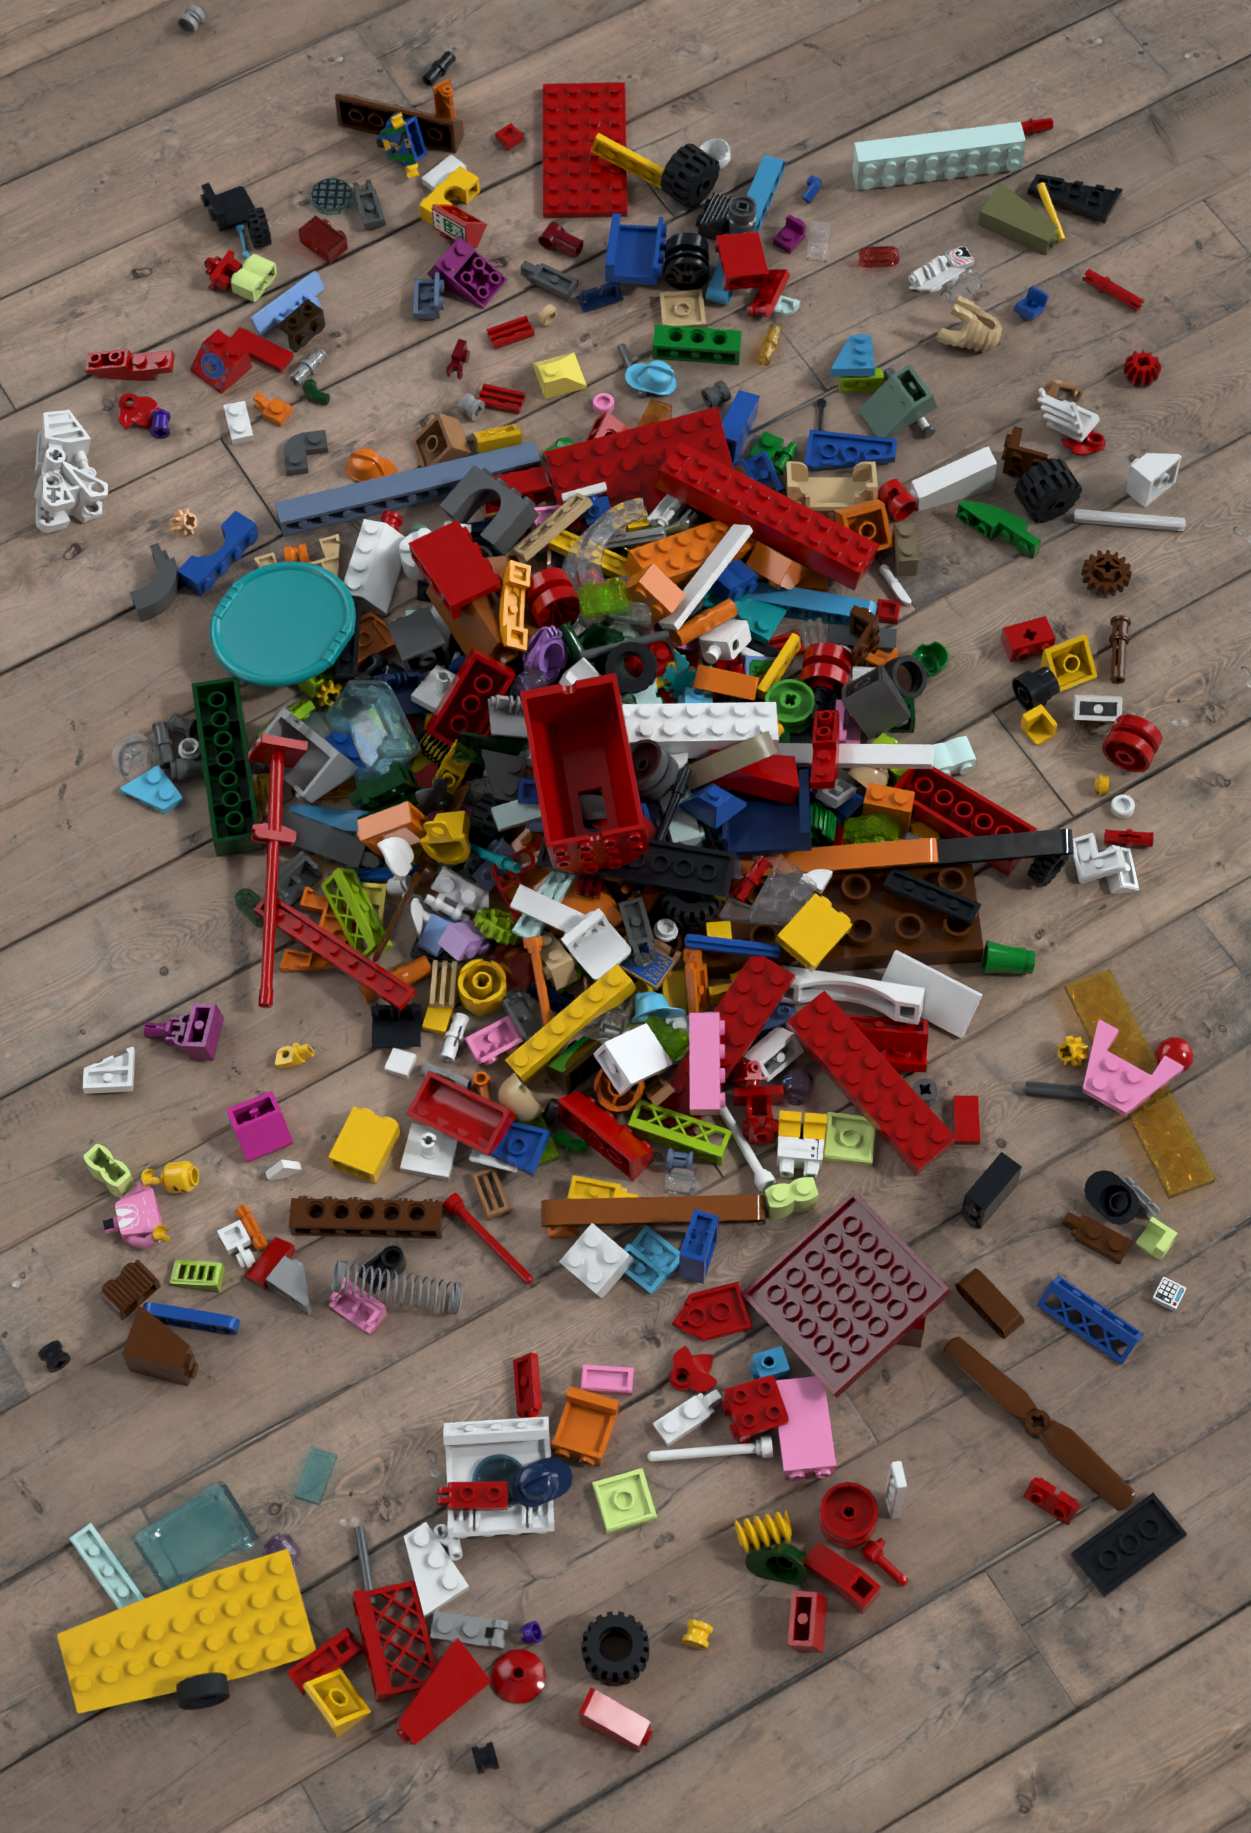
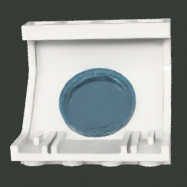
(495, 1454)

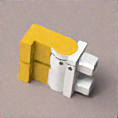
(798, 1152)

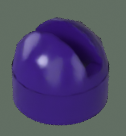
(531, 1633)

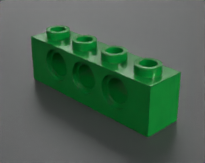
(697, 344)

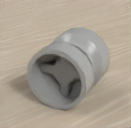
(189, 21)

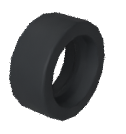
(917, 673)
(202, 1691)

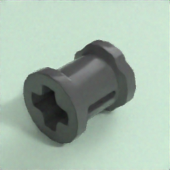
(182, 725)

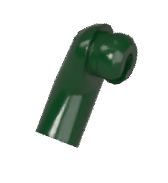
(313, 394)

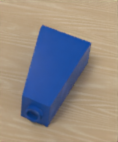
(739, 422)

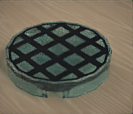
(331, 196)

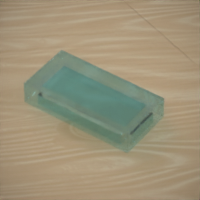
(315, 1476)

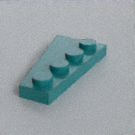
(761, 617)

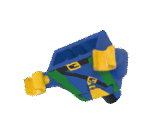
(403, 142)

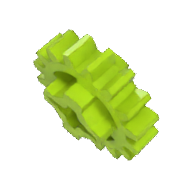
(496, 925)

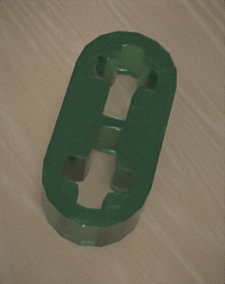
(246, 909)

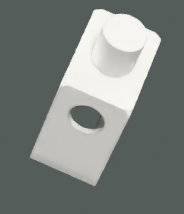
(725, 641)

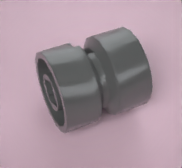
(742, 214)

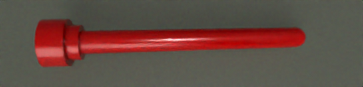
(455, 1206)

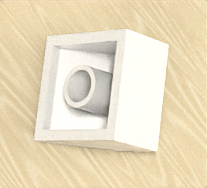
(1152, 476)

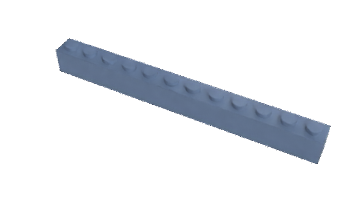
(396, 490)

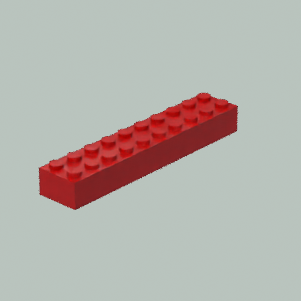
(772, 516)

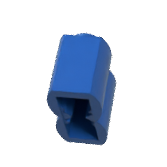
(735, 581)

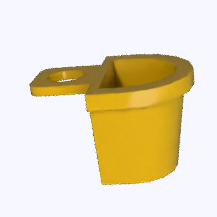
(448, 837)

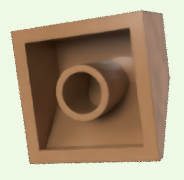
(440, 441)

